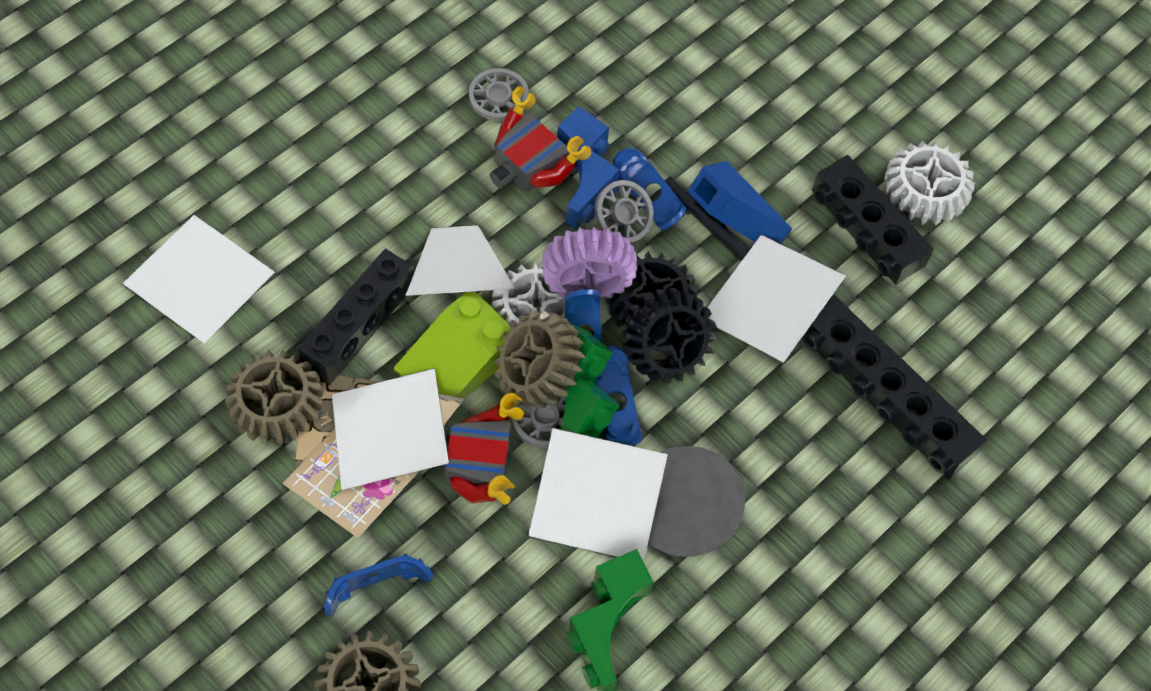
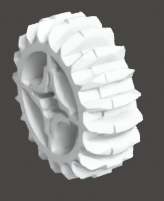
(946, 175)
(531, 280)

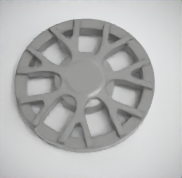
(497, 92)
(625, 209)
(542, 420)

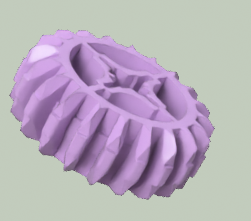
(589, 261)

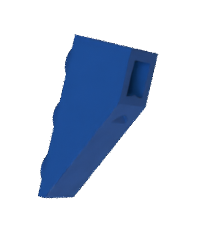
(736, 203)

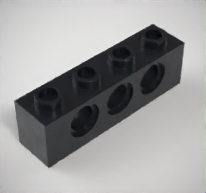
(888, 224)
(357, 316)

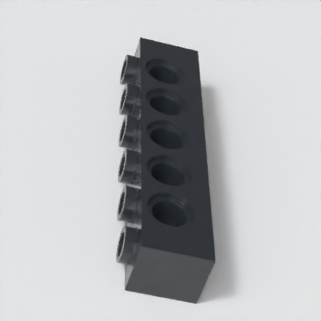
(911, 390)

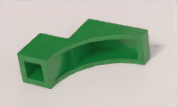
(587, 406)
(620, 585)

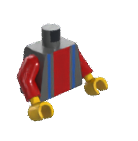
(531, 152)
(480, 453)

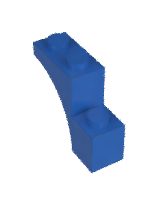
(593, 172)

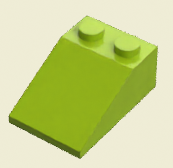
(458, 346)

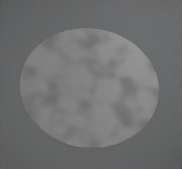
(697, 502)

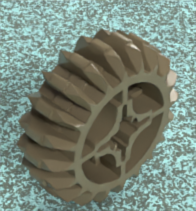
(539, 358)
(260, 385)
(359, 652)

